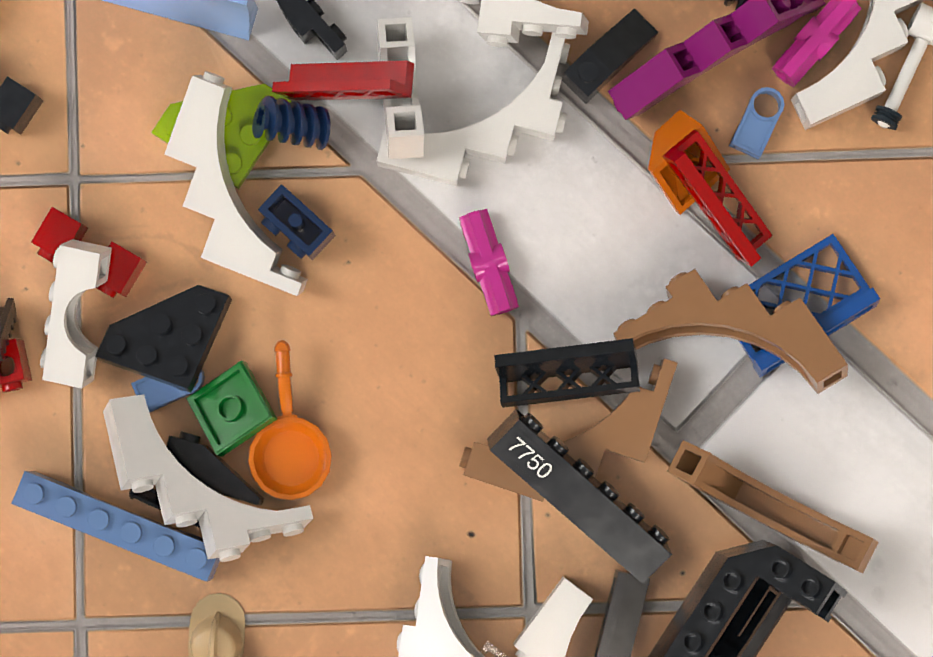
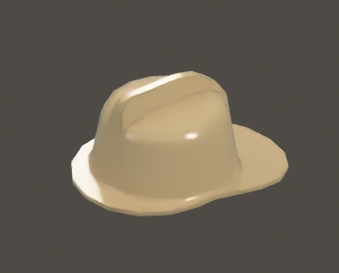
(217, 627)

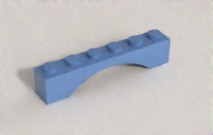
(114, 525)

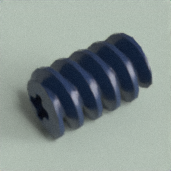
(292, 120)

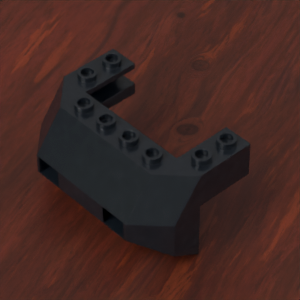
(743, 600)

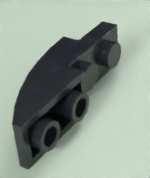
(307, 22)

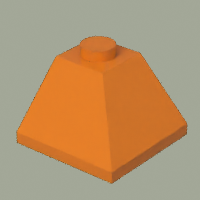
(664, 139)

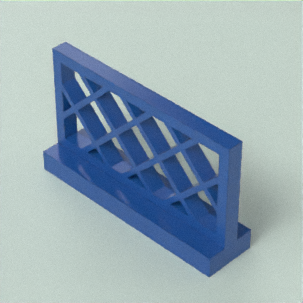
(834, 316)

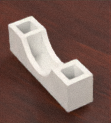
(401, 115)
(68, 353)

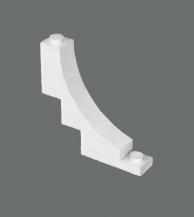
(234, 236)

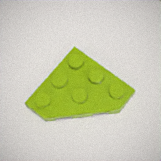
(240, 144)

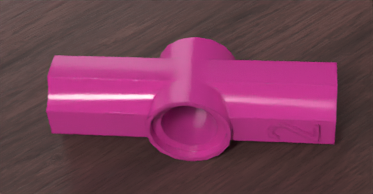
(815, 40)
(488, 262)

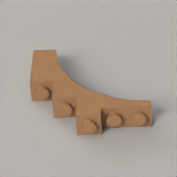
(787, 333)

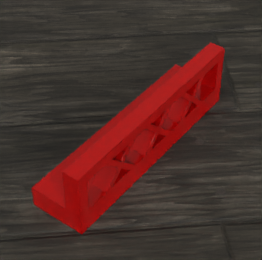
(348, 81)
(712, 201)

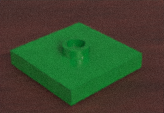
(231, 408)

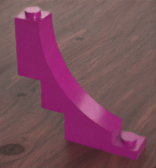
(705, 50)

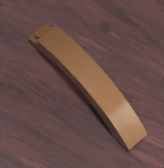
(771, 507)

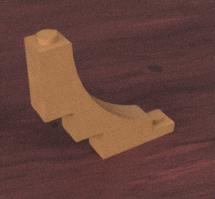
(624, 432)

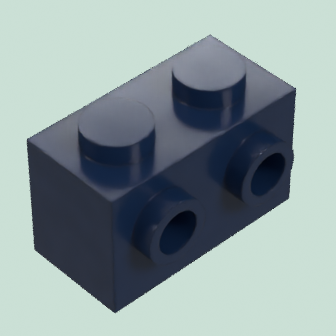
(299, 224)

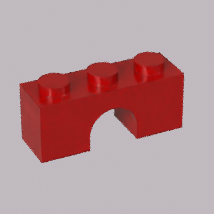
(60, 228)

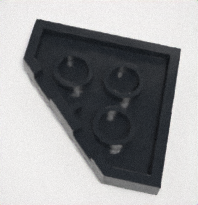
(168, 338)

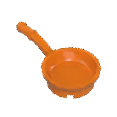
(291, 453)

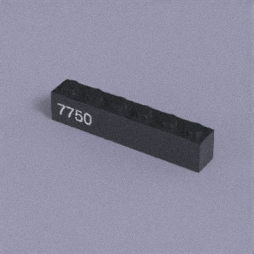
(579, 495)

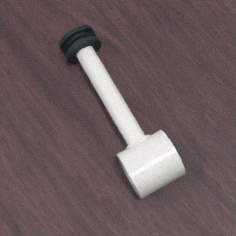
(922, 31)

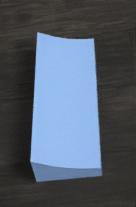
(222, 16)

